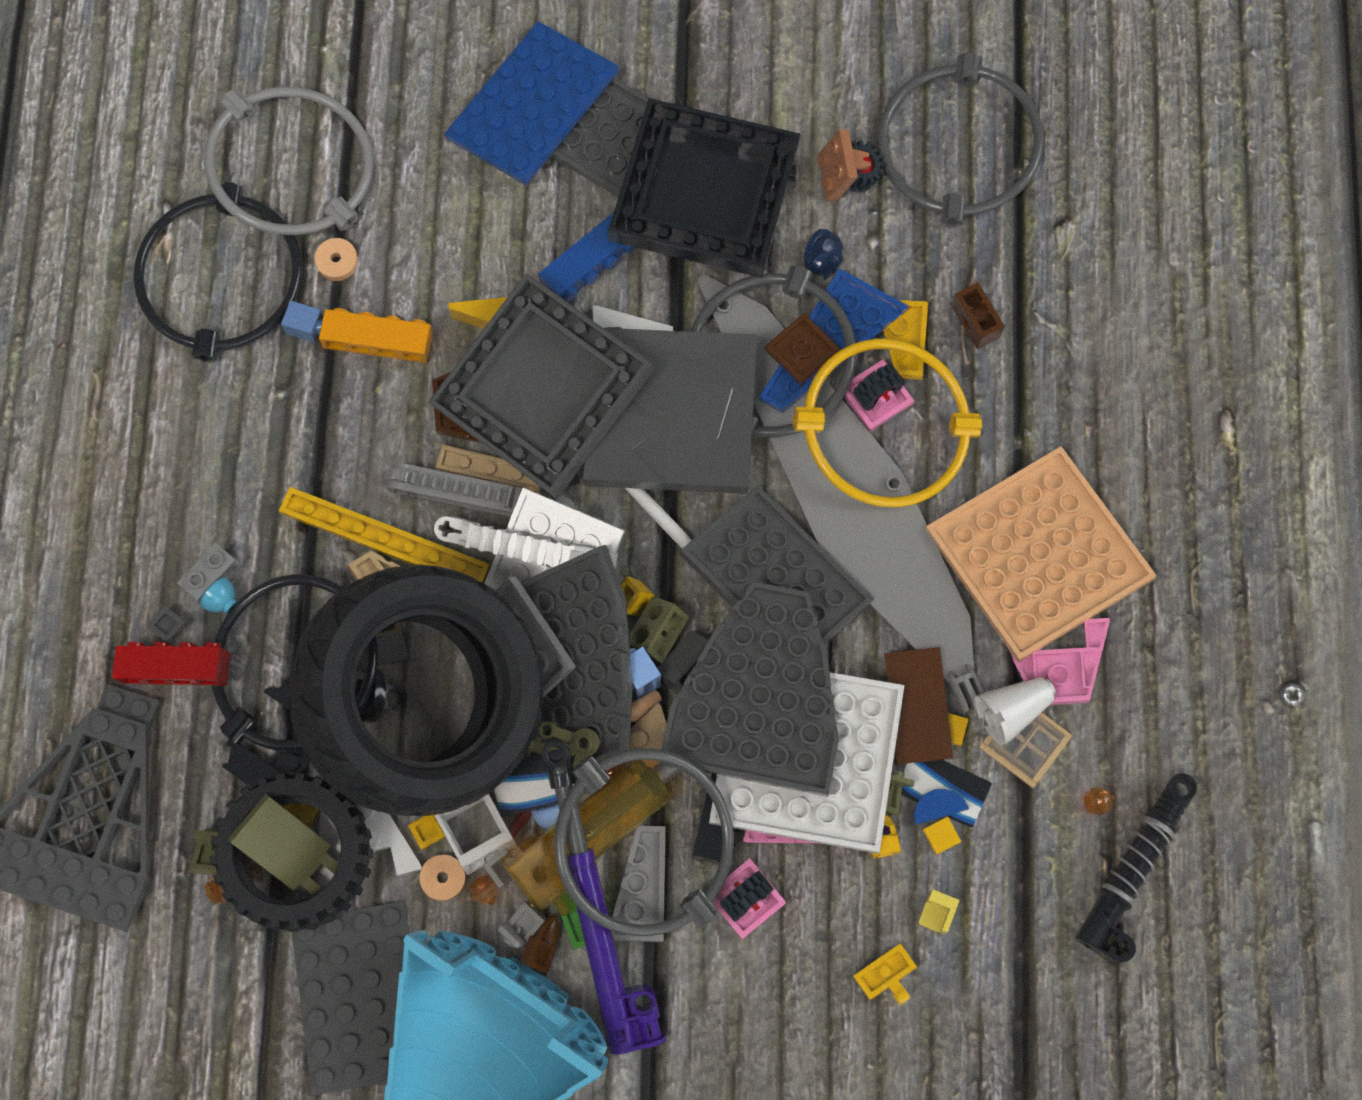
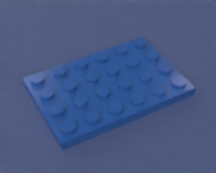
(531, 102)

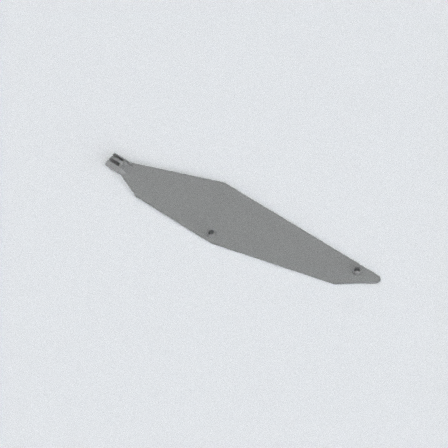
(875, 545)

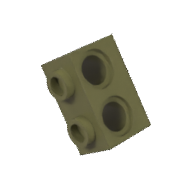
(658, 628)

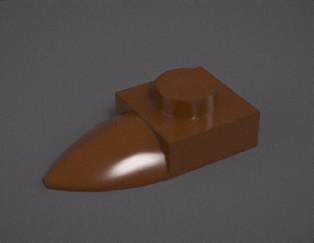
(541, 948)

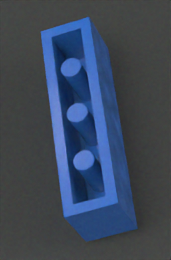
(583, 262)

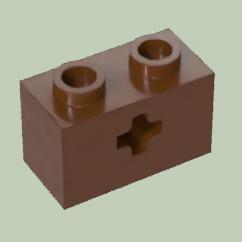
(977, 315)

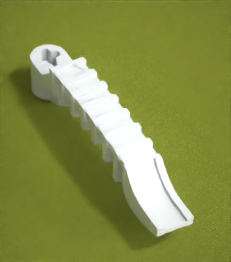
(508, 544)

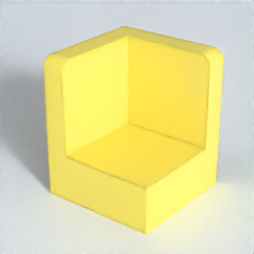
(938, 912)

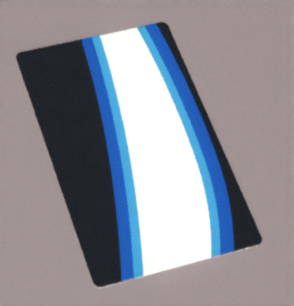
(947, 776)
(527, 786)

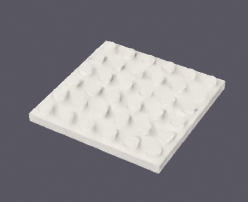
(859, 789)

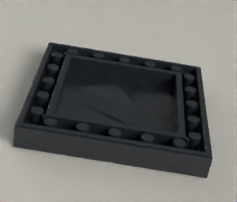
(704, 187)

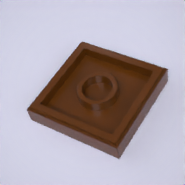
(801, 349)

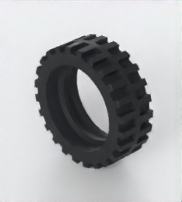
(330, 900)

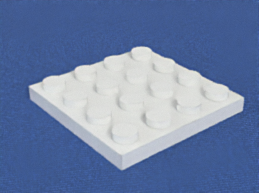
(551, 520)

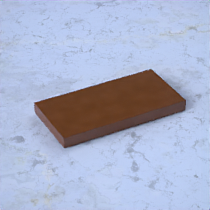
(924, 717)

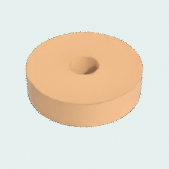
(336, 270)
(429, 878)

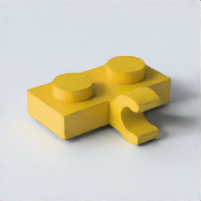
(886, 973)

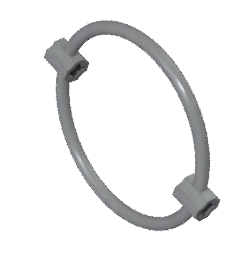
(240, 109)

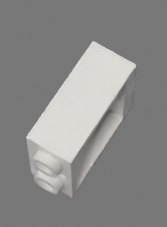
(481, 854)

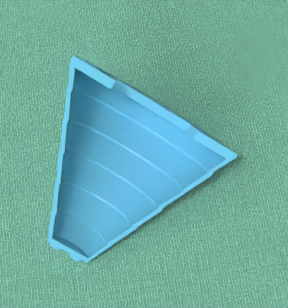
(485, 1027)

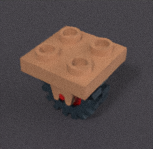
(848, 165)

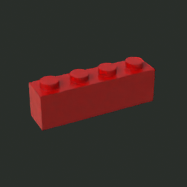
(171, 664)

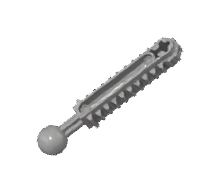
(456, 489)

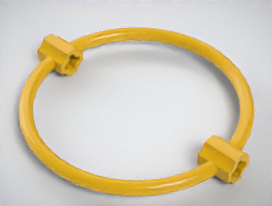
(812, 419)

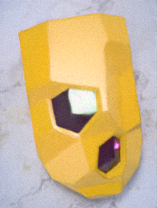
(889, 842)

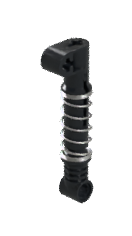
(1127, 878)

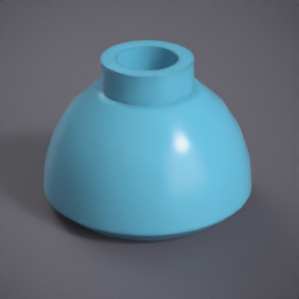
(219, 596)

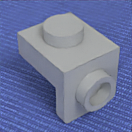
(522, 924)

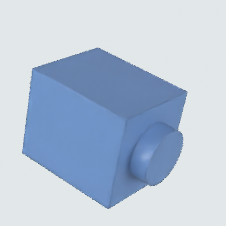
(302, 321)

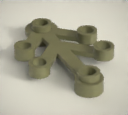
(573, 738)

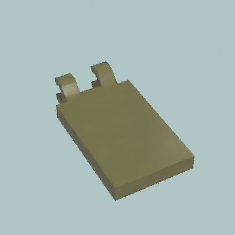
(283, 845)

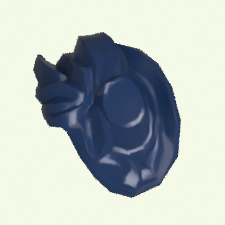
(823, 253)

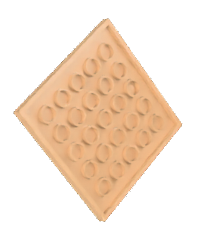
(1040, 553)

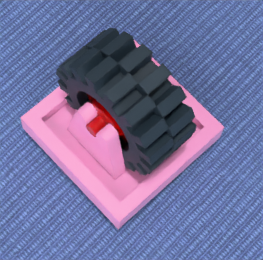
(878, 395)
(747, 899)

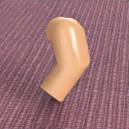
(643, 704)

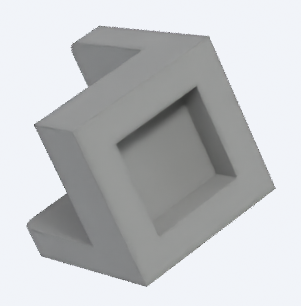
(498, 872)

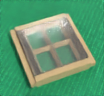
(1031, 750)

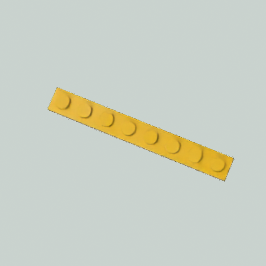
(377, 535)

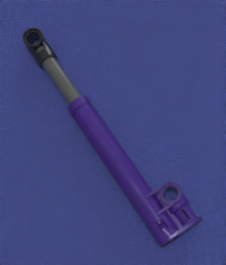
(622, 1018)

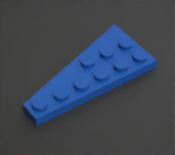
(868, 314)

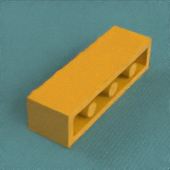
(376, 335)

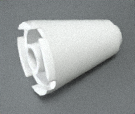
(1013, 707)

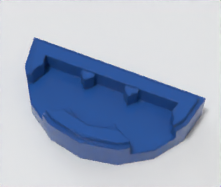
(937, 805)

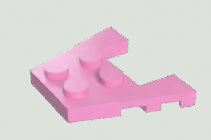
(1071, 669)

